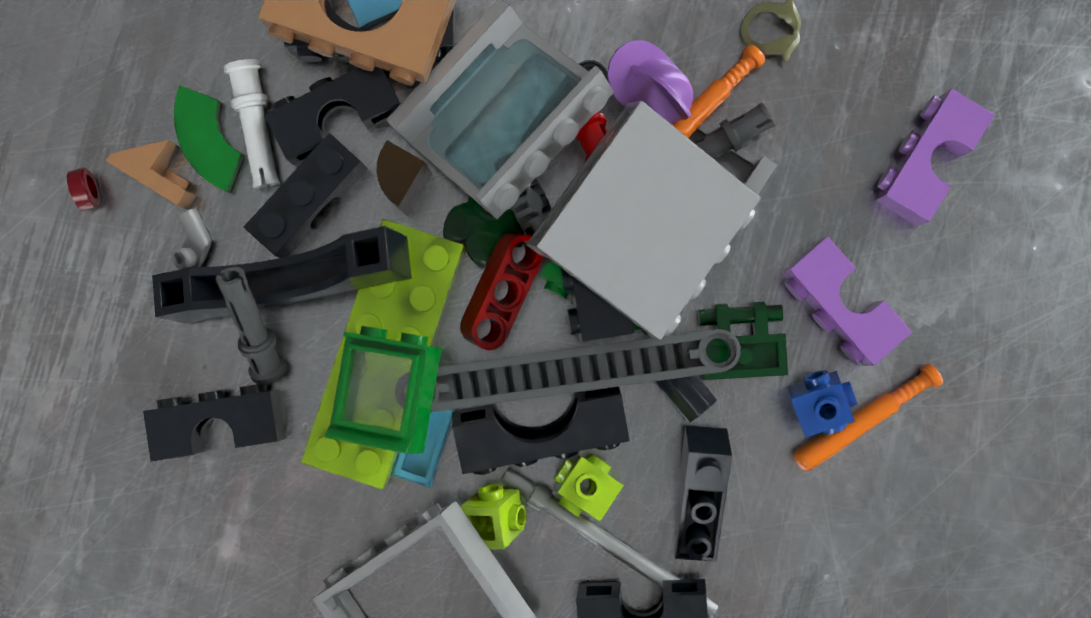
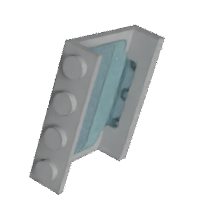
(499, 108)

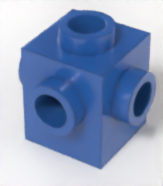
(823, 403)

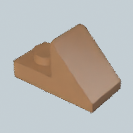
(148, 165)

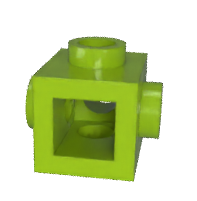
(601, 489)
(496, 515)

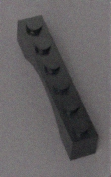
(341, 266)

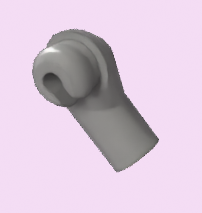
(197, 241)

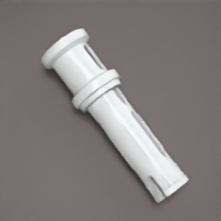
(250, 105)

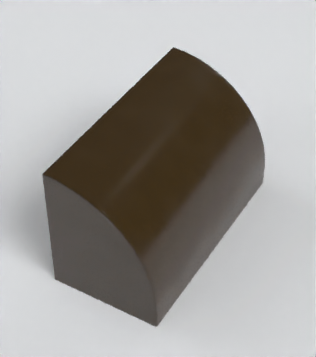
(401, 176)

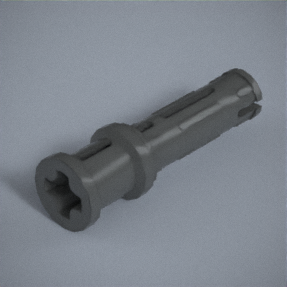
(255, 340)

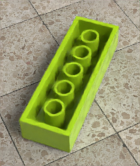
(400, 307)

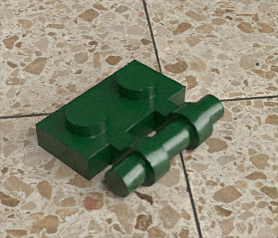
(760, 353)

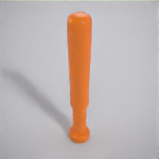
(720, 90)
(825, 446)

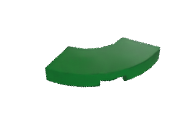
(202, 138)

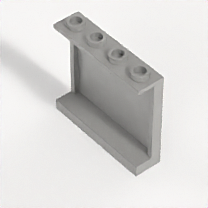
(645, 220)

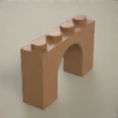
(402, 45)

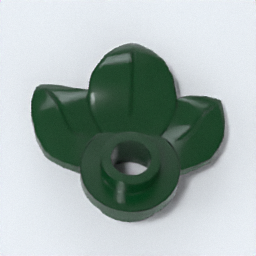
(478, 229)

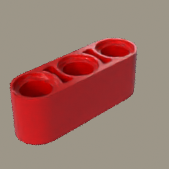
(483, 301)

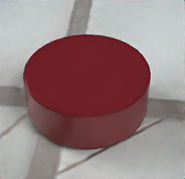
(83, 189)

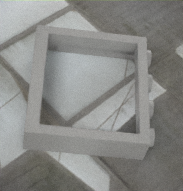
(338, 603)

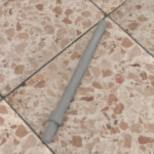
(541, 498)

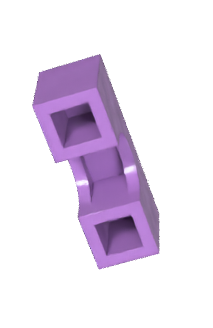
(912, 186)
(818, 279)

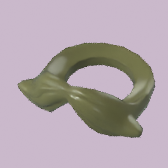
(780, 46)

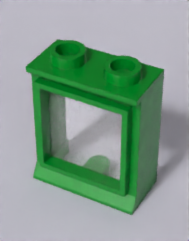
(385, 391)

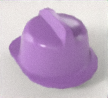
(647, 74)

